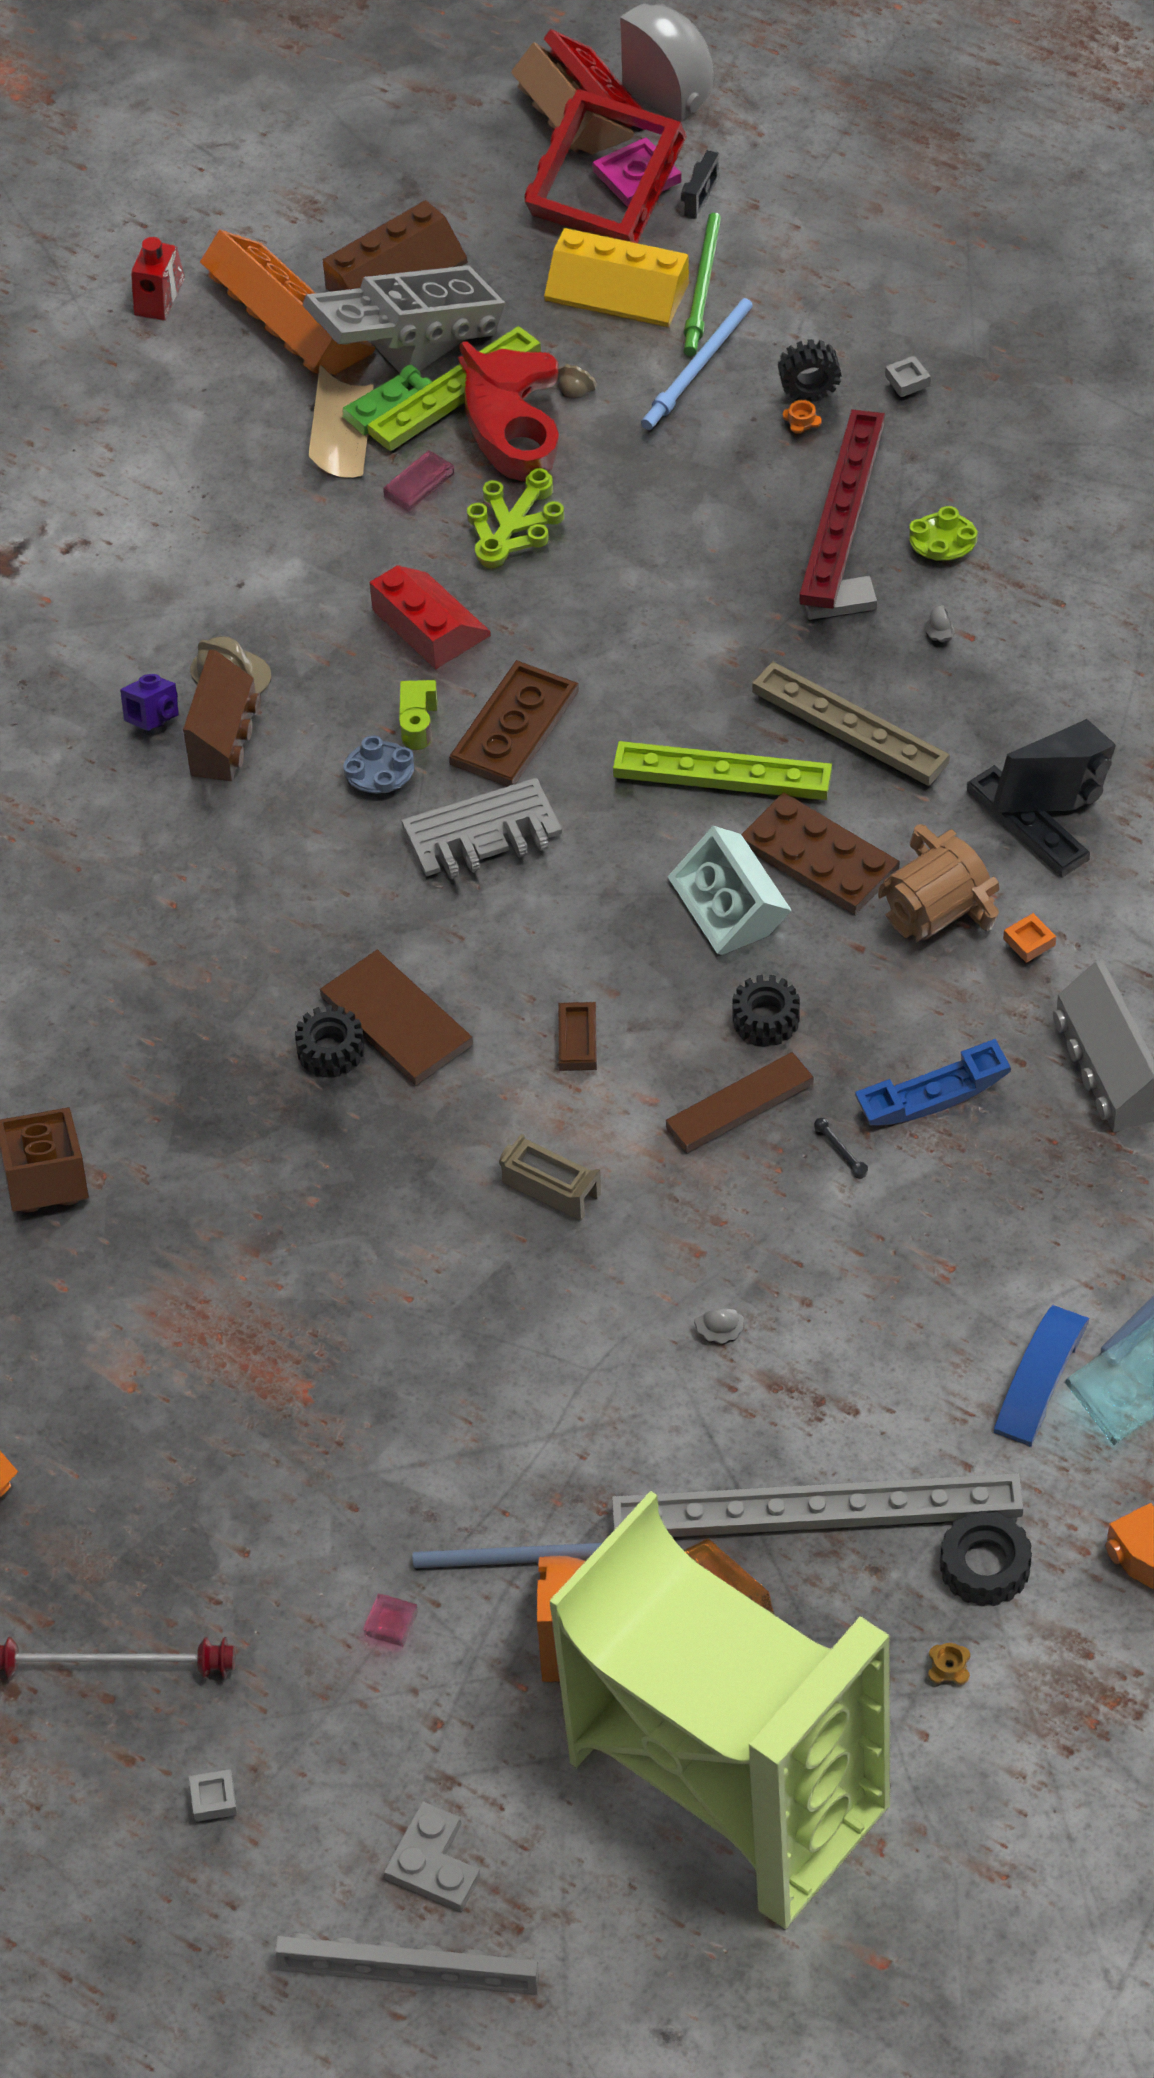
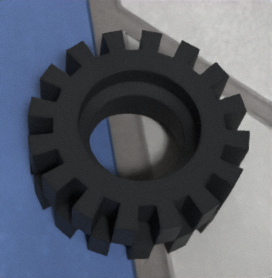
(809, 357)
(766, 993)
(334, 1057)

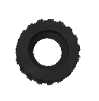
(985, 1588)

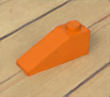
(1132, 1544)

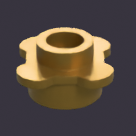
(949, 1653)

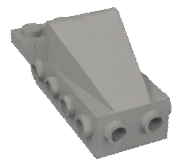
(411, 313)

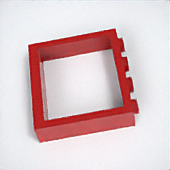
(649, 187)

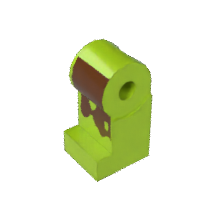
(415, 701)

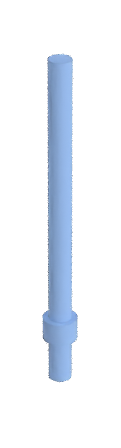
(665, 400)

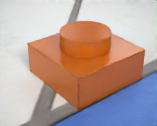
(1029, 937)

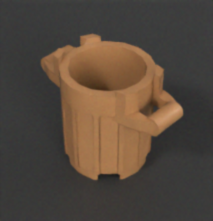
(939, 886)

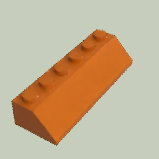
(277, 299)

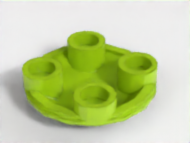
(943, 535)

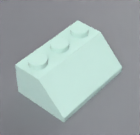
(728, 891)

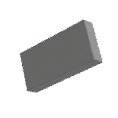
(853, 597)

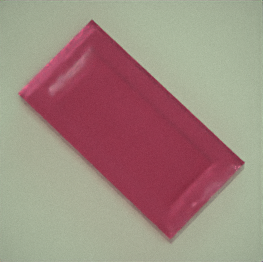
(418, 480)

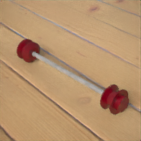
(208, 1657)

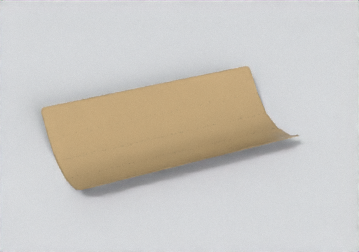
(334, 441)

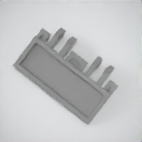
(481, 826)

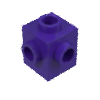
(149, 702)

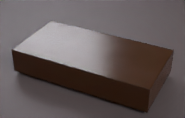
(577, 1036)

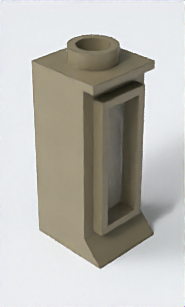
(549, 1177)

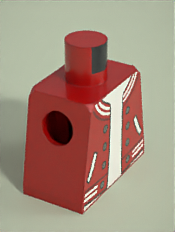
(156, 279)

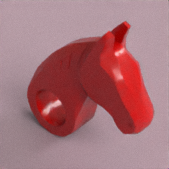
(497, 408)

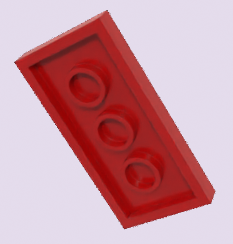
(588, 69)

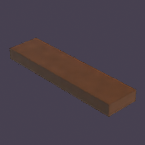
(739, 1102)

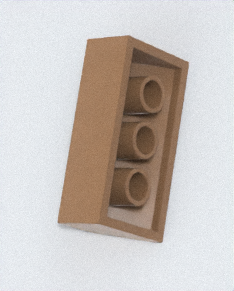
(551, 88)

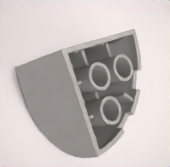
(665, 60)

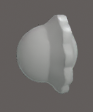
(939, 625)
(719, 1325)

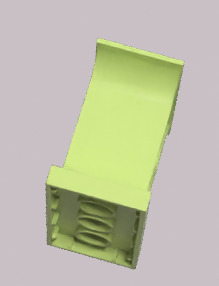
(726, 1707)

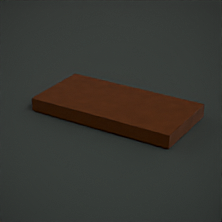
(514, 724)
(397, 1017)

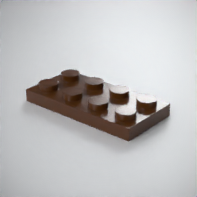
(819, 853)

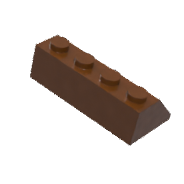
(407, 243)

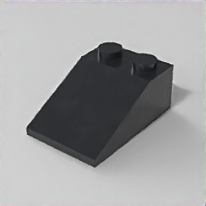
(1056, 771)

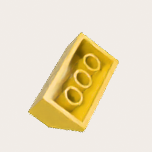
(617, 277)

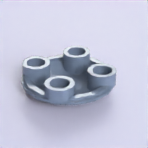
(378, 766)

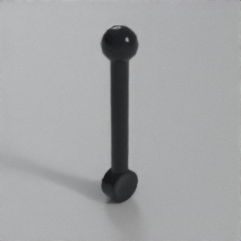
(860, 1169)

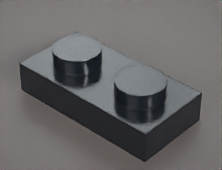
(701, 184)

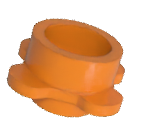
(801, 416)

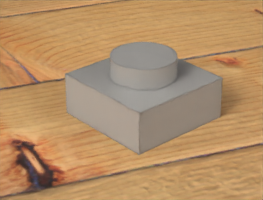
(907, 376)
(212, 1795)

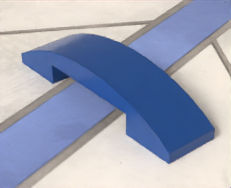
(936, 1090)
(1039, 1374)

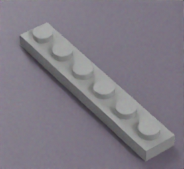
(394, 1963)

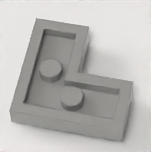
(422, 1860)

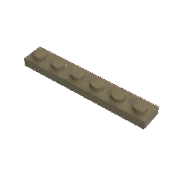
(851, 723)

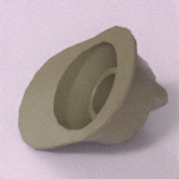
(233, 651)

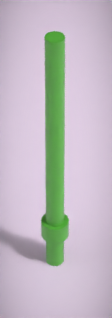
(695, 325)

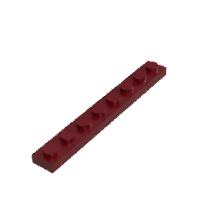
(842, 509)

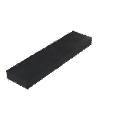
(1033, 828)

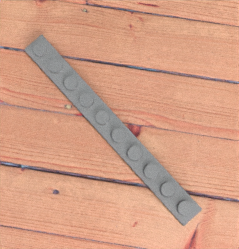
(831, 1505)

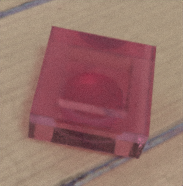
(390, 1620)

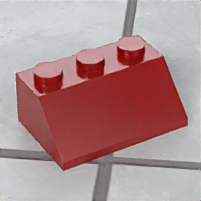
(425, 615)

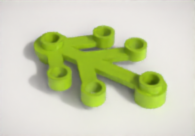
(494, 549)

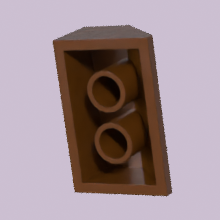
(220, 719)

